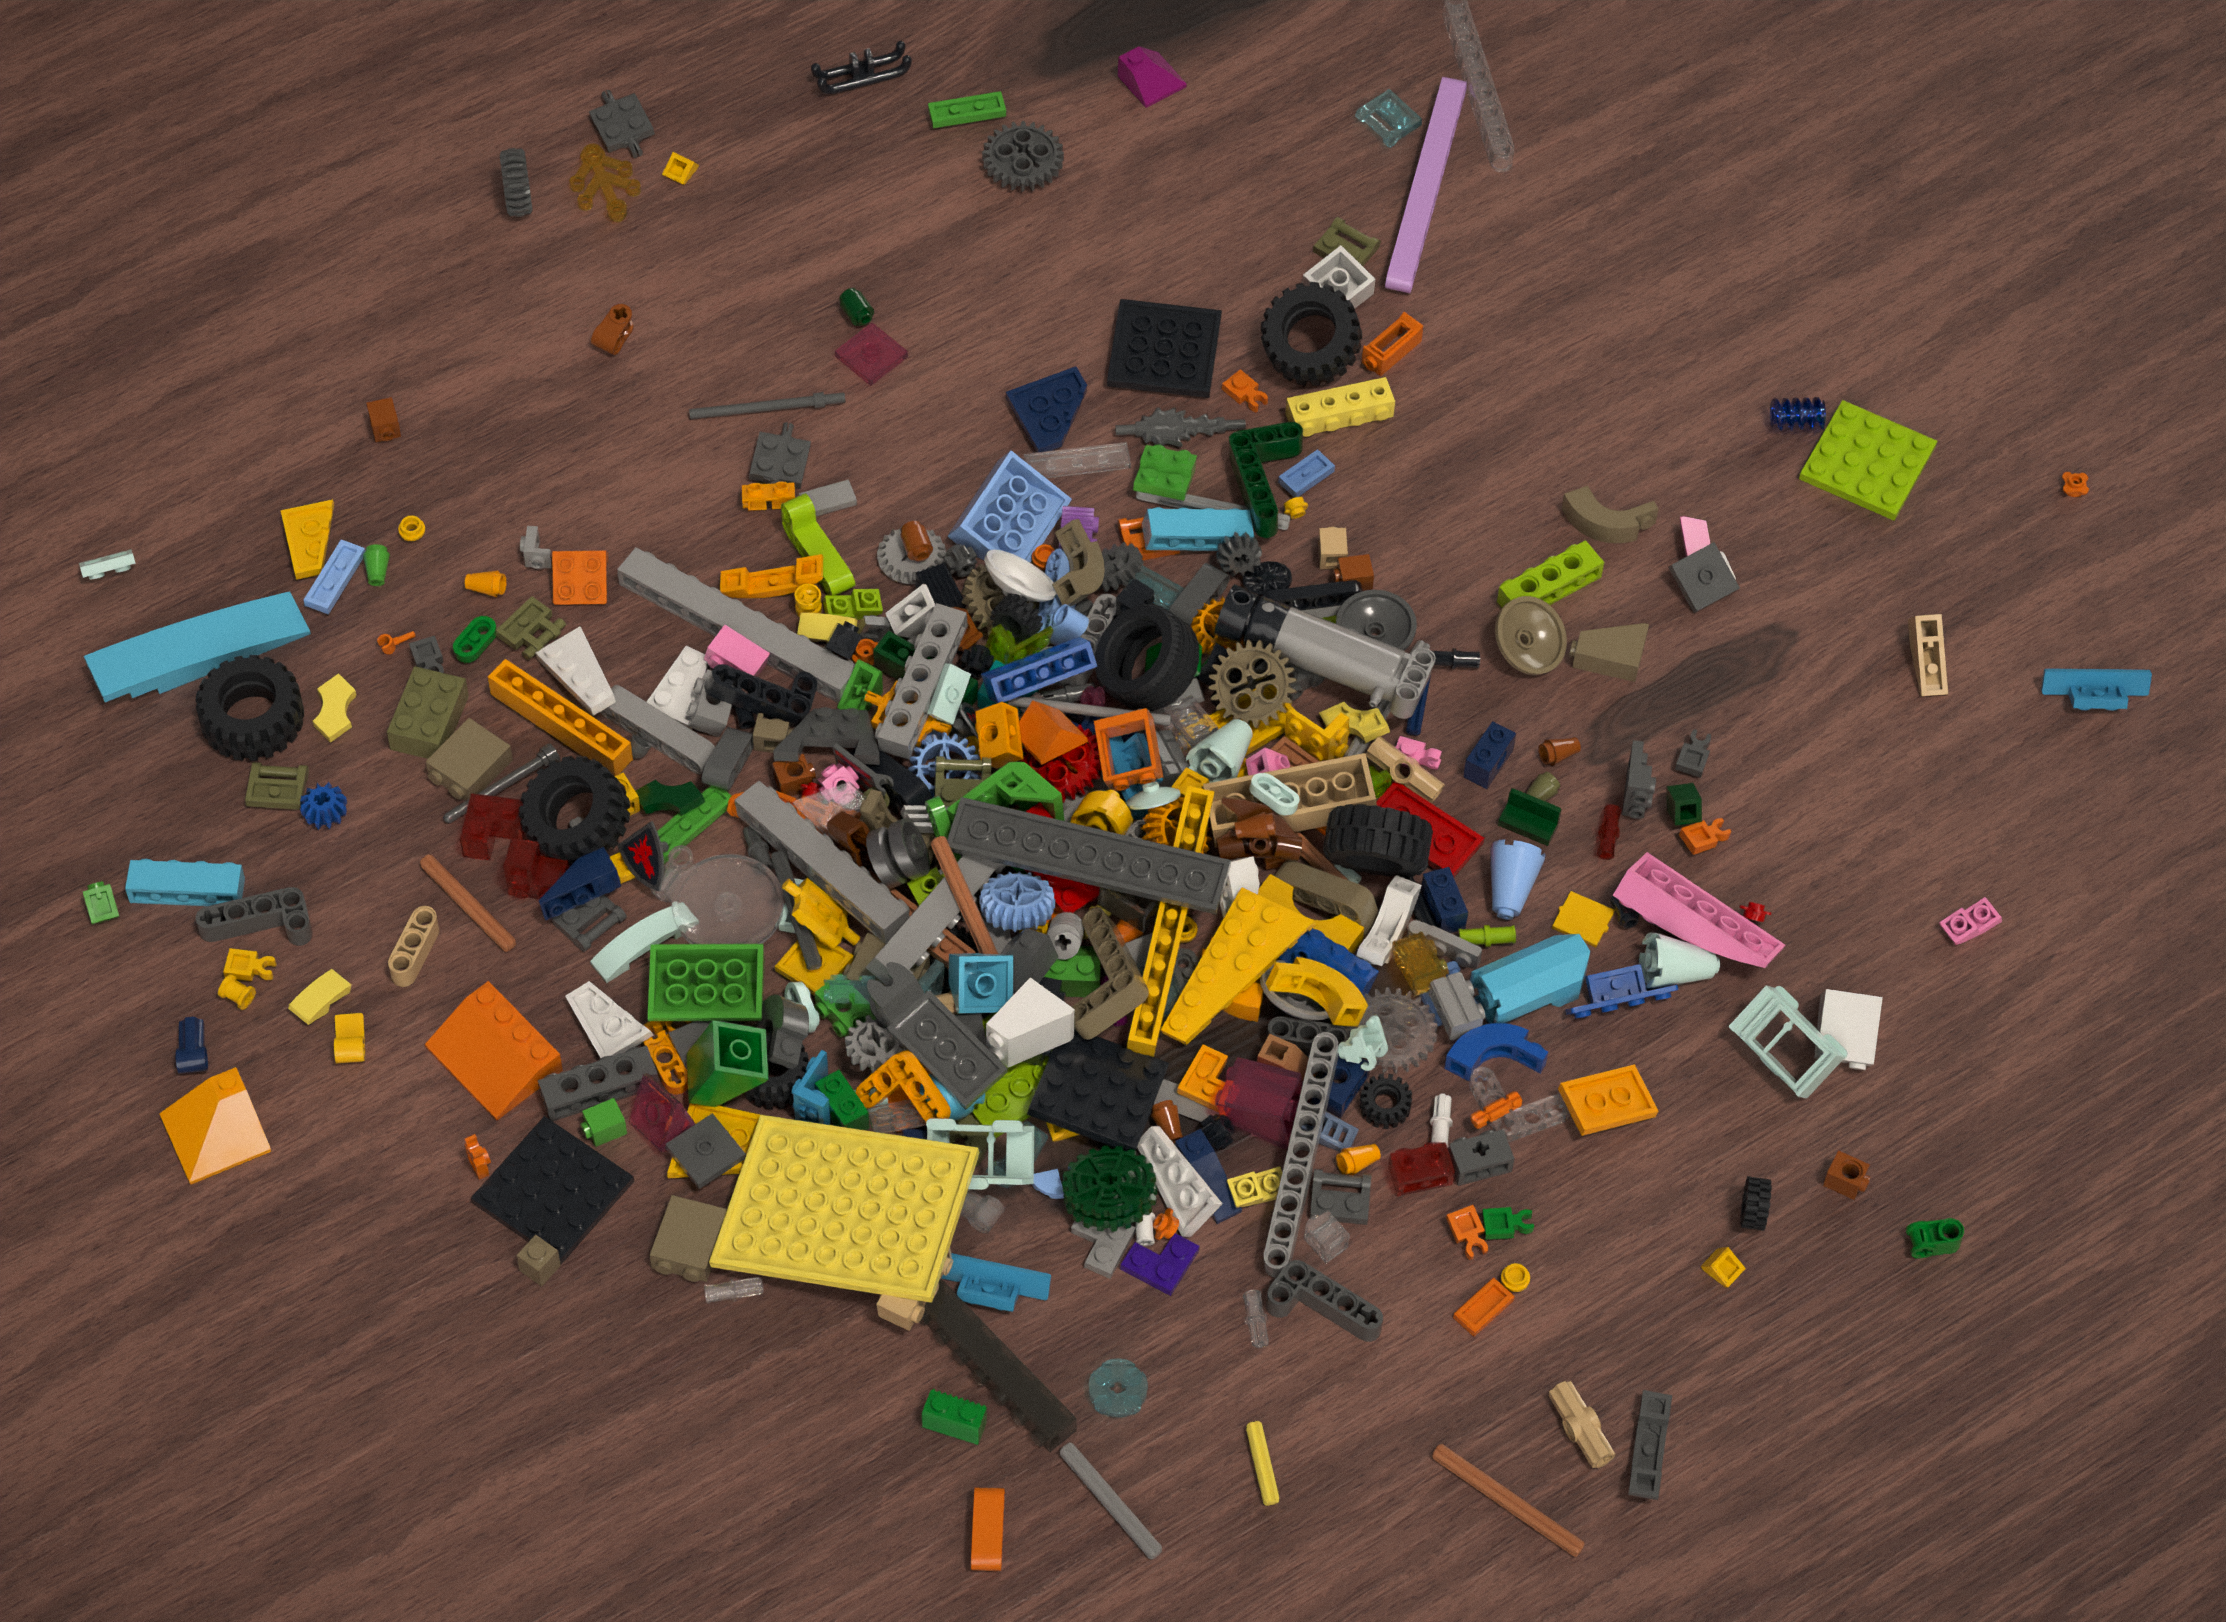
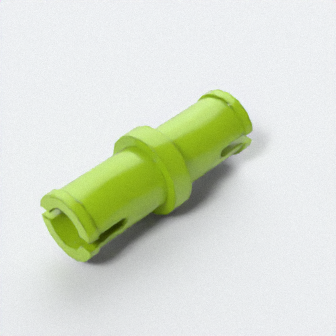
(1488, 936)

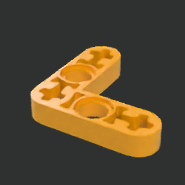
(661, 1045)
(900, 1077)

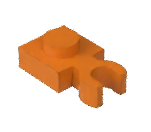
(1244, 388)
(1702, 837)
(477, 1157)
(1466, 1227)

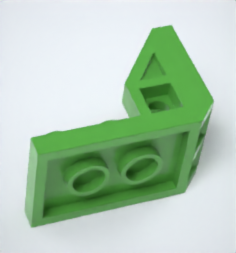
(1015, 785)

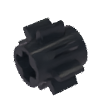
(977, 660)
(1218, 1130)

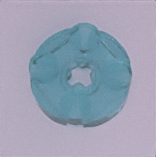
(1123, 1403)

